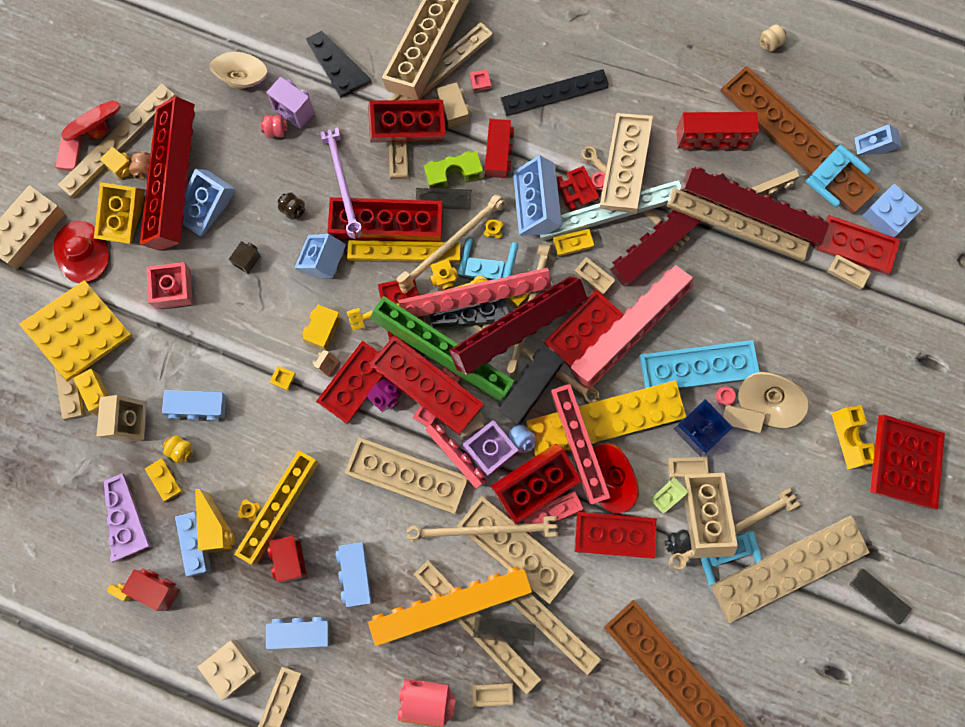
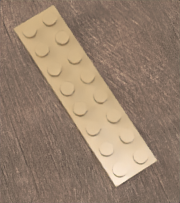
(789, 569)

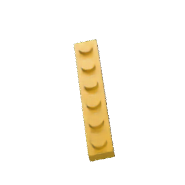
(399, 251)

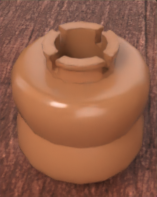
(140, 165)

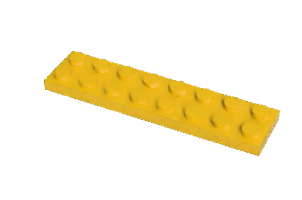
(614, 416)

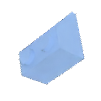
(320, 255)

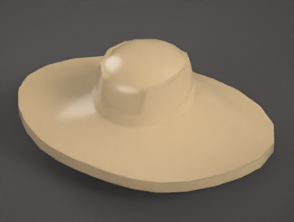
(238, 69)
(776, 397)

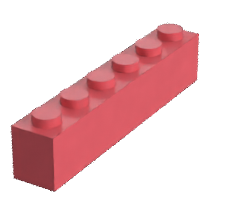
(579, 444)

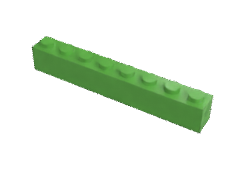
(437, 347)

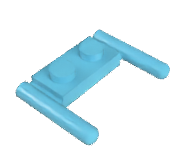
(830, 169)
(489, 268)
(746, 544)

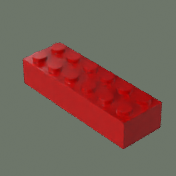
(388, 219)

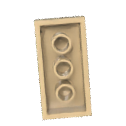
(26, 226)
(709, 516)

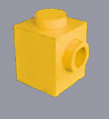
(117, 163)

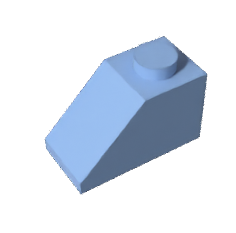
(878, 141)

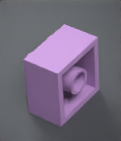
(290, 102)
(490, 448)

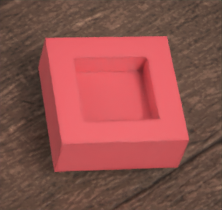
(480, 80)

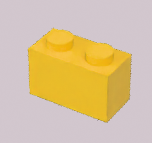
(321, 327)
(91, 389)

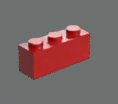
(498, 148)

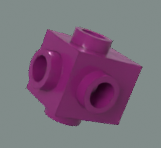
(384, 395)

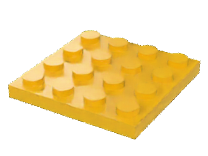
(75, 330)

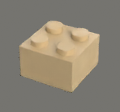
(121, 418)
(228, 669)

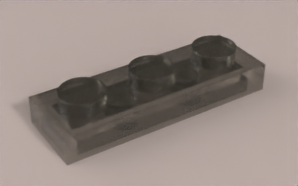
(450, 197)
(880, 596)
(504, 631)

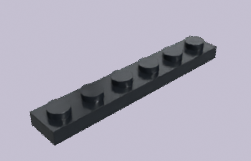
(554, 92)

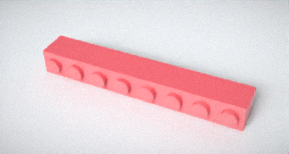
(632, 326)

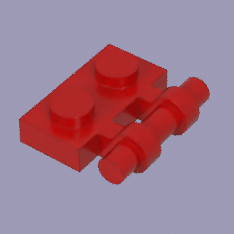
(582, 186)

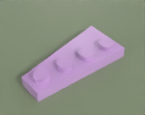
(123, 518)

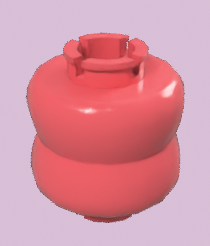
(274, 126)

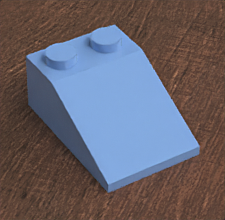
(205, 200)

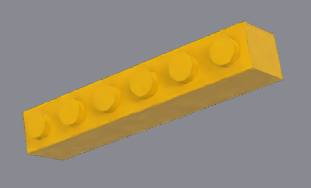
(276, 508)

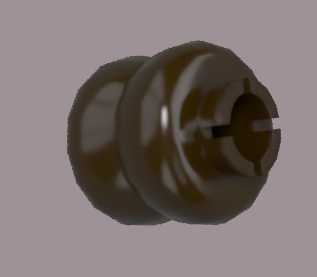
(291, 205)

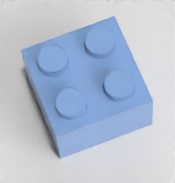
(892, 211)

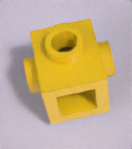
(443, 275)

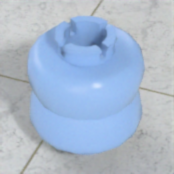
(522, 438)

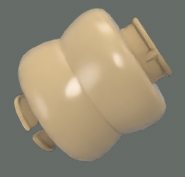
(773, 38)

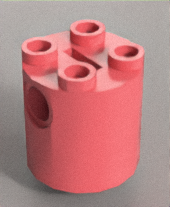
(426, 703)

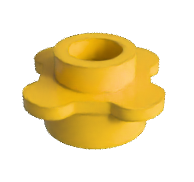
(493, 224)
(254, 507)

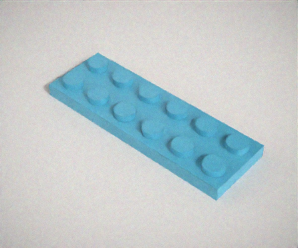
(700, 365)

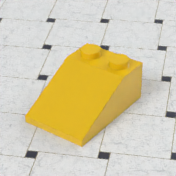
(118, 212)
(212, 529)

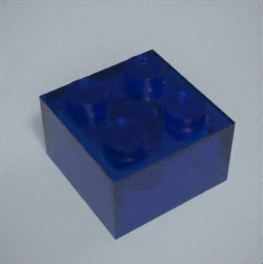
(703, 428)

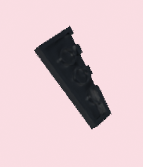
(338, 67)
(471, 315)

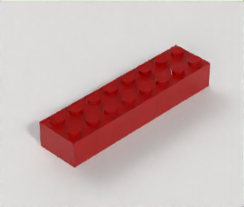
(167, 174)

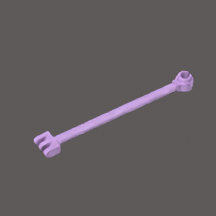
(352, 225)

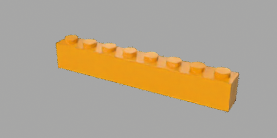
(449, 607)

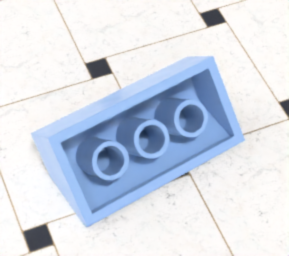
(537, 197)

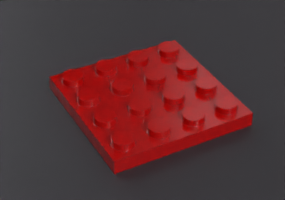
(907, 462)

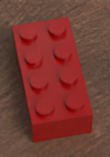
(406, 120)
(717, 130)
(536, 483)

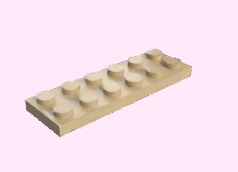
(626, 162)
(406, 475)
(543, 570)

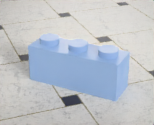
(194, 405)
(194, 561)
(354, 575)
(298, 633)

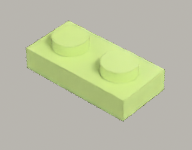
(669, 495)

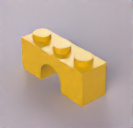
(847, 424)

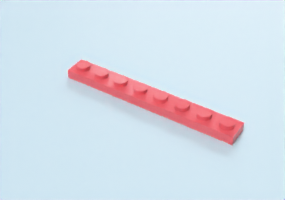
(477, 293)

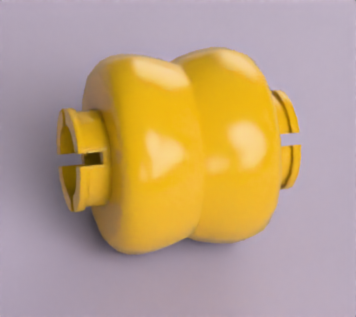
(177, 449)

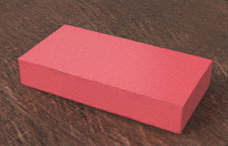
(69, 154)

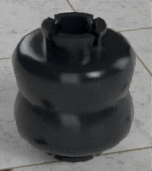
(678, 542)

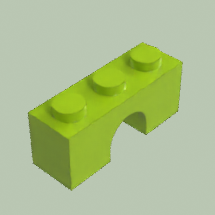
(466, 164)

